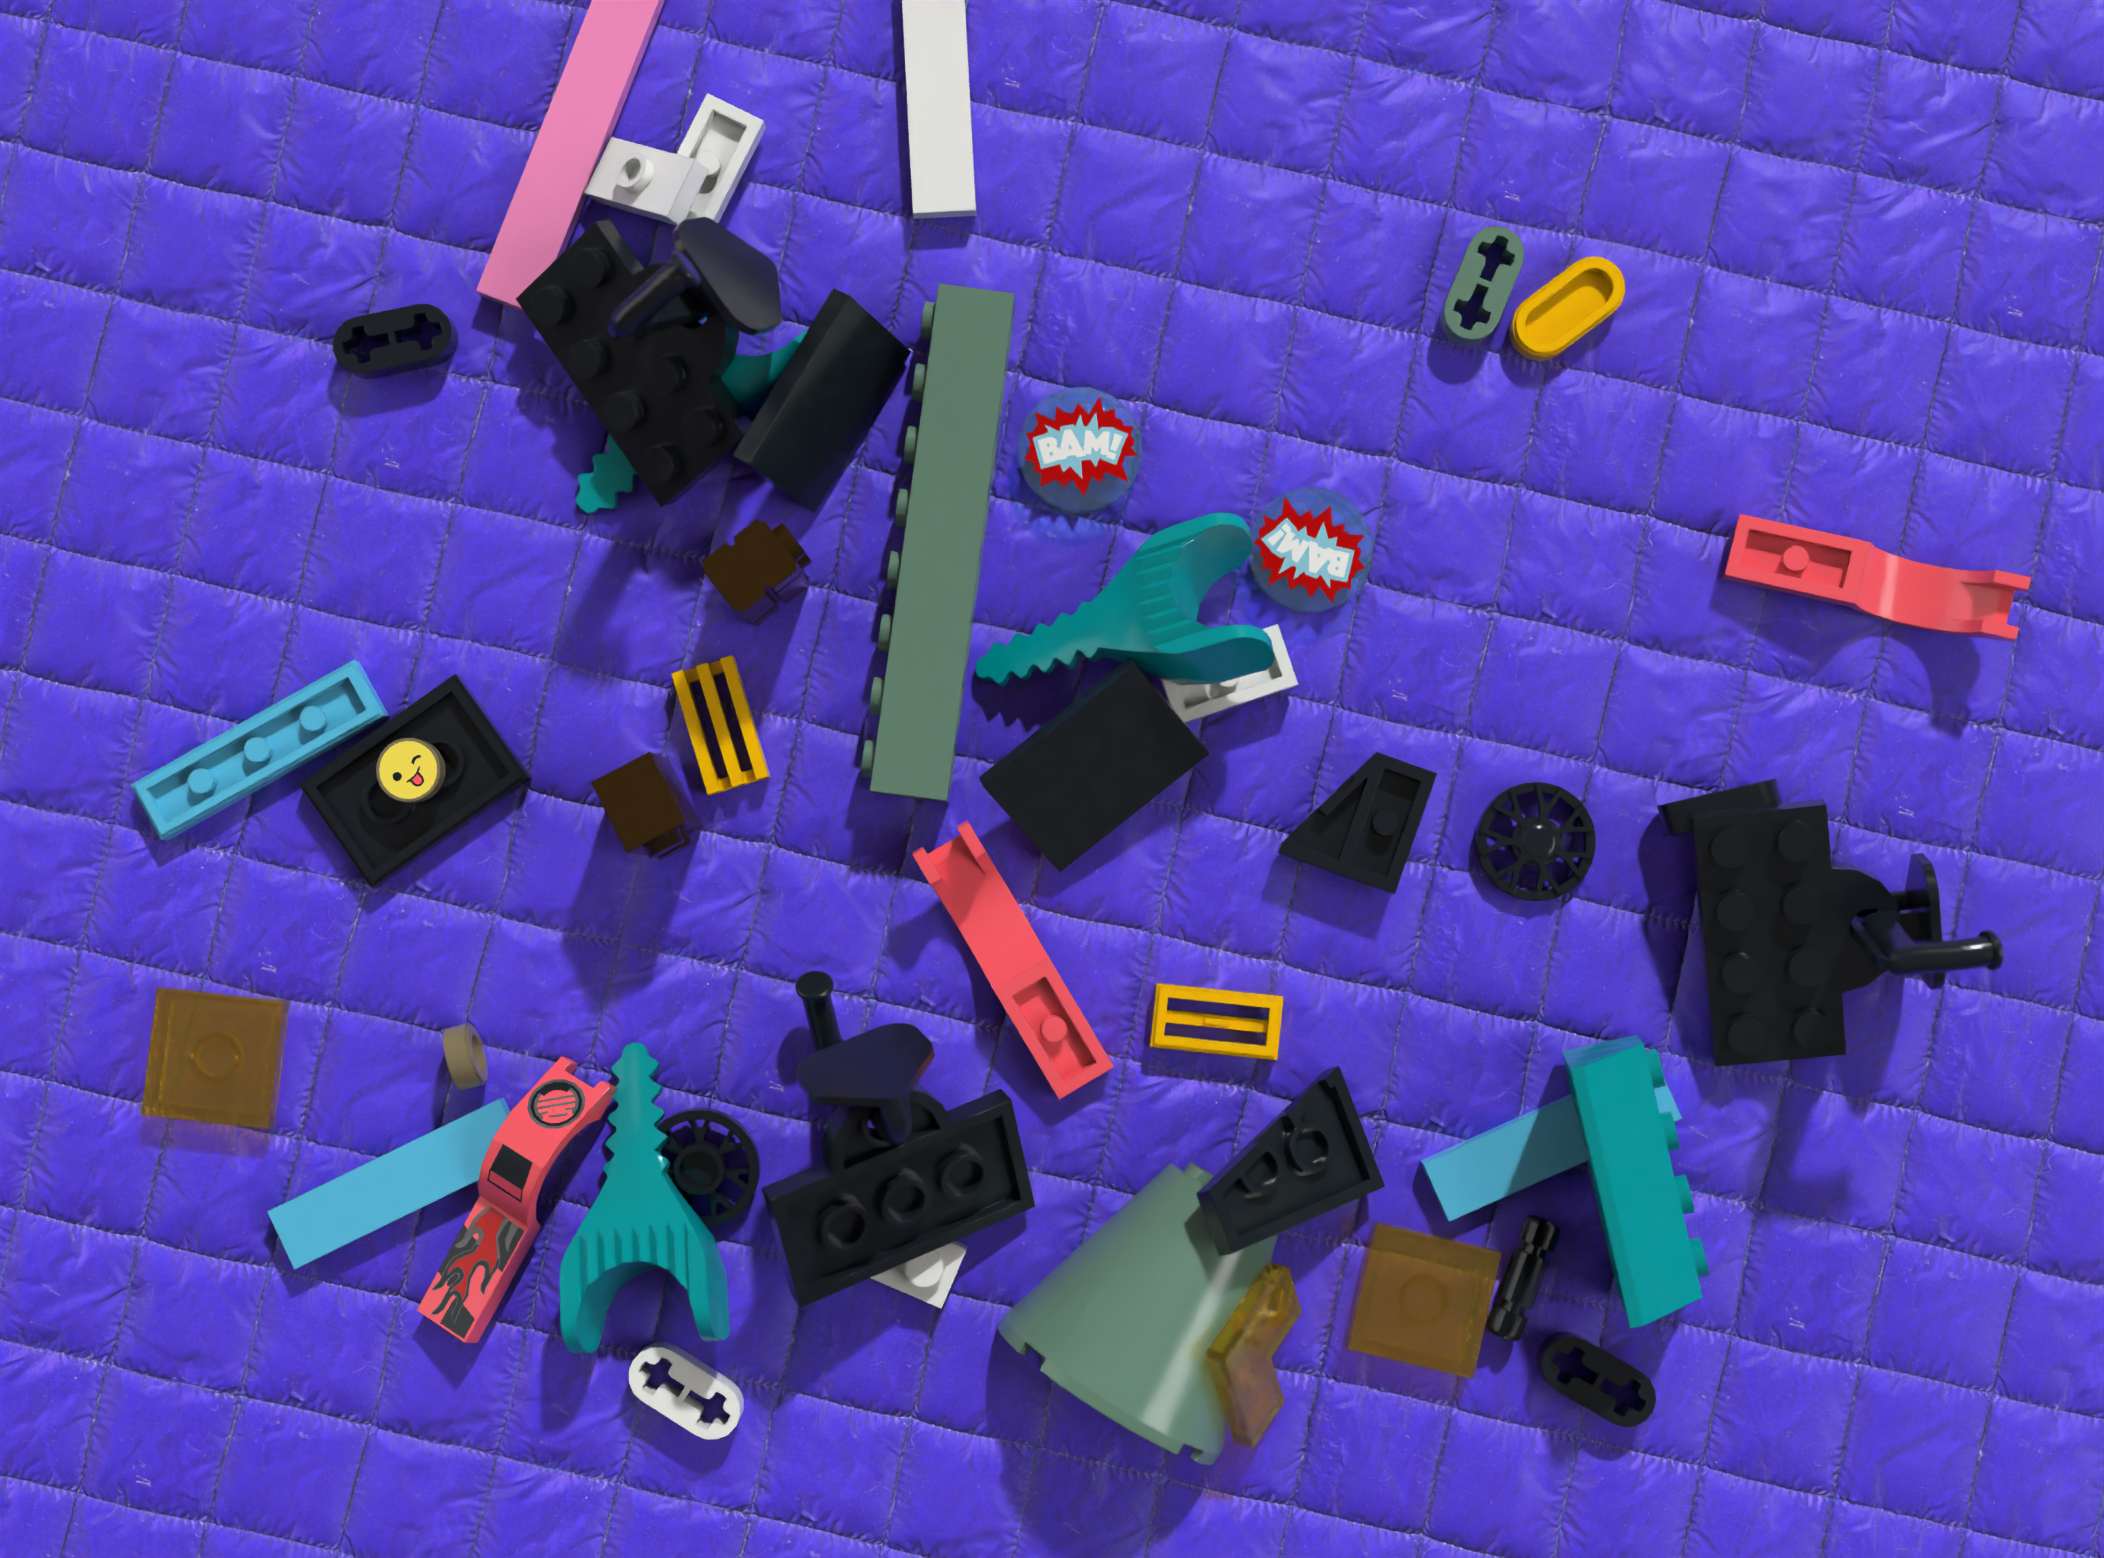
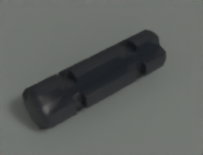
(1523, 1278)

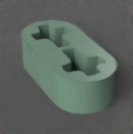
(1495, 291)

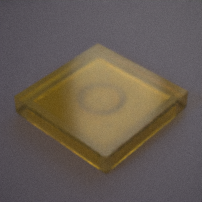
(215, 1057)
(1423, 1299)

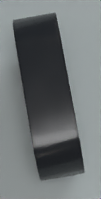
(392, 327)
(1676, 815)
(1588, 1391)

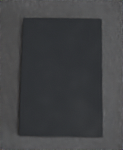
(822, 401)
(1094, 765)
(392, 834)

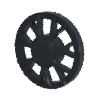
(1535, 841)
(703, 1165)

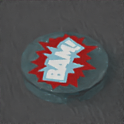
(1080, 450)
(1310, 550)

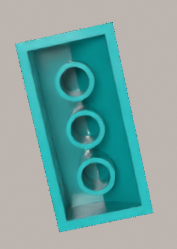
(1634, 1177)

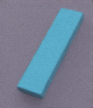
(260, 750)
(1514, 1156)
(387, 1186)

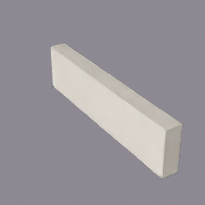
(939, 108)

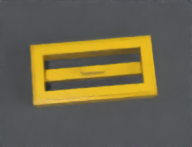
(705, 674)
(1162, 1015)

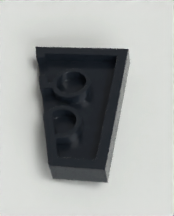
(1293, 1169)

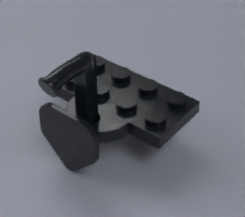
(638, 345)
(1798, 931)
(895, 1186)

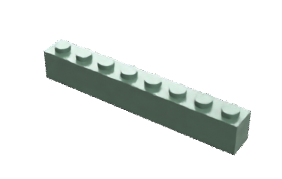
(942, 543)

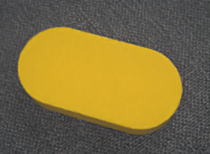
(1566, 308)

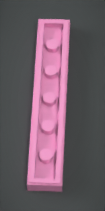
(569, 145)

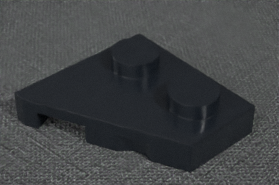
(1366, 823)

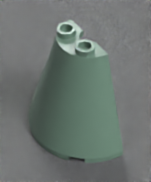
(1138, 1311)

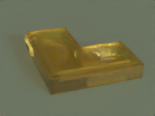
(1244, 1352)

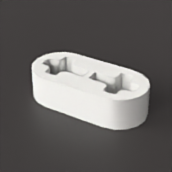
(678, 1404)

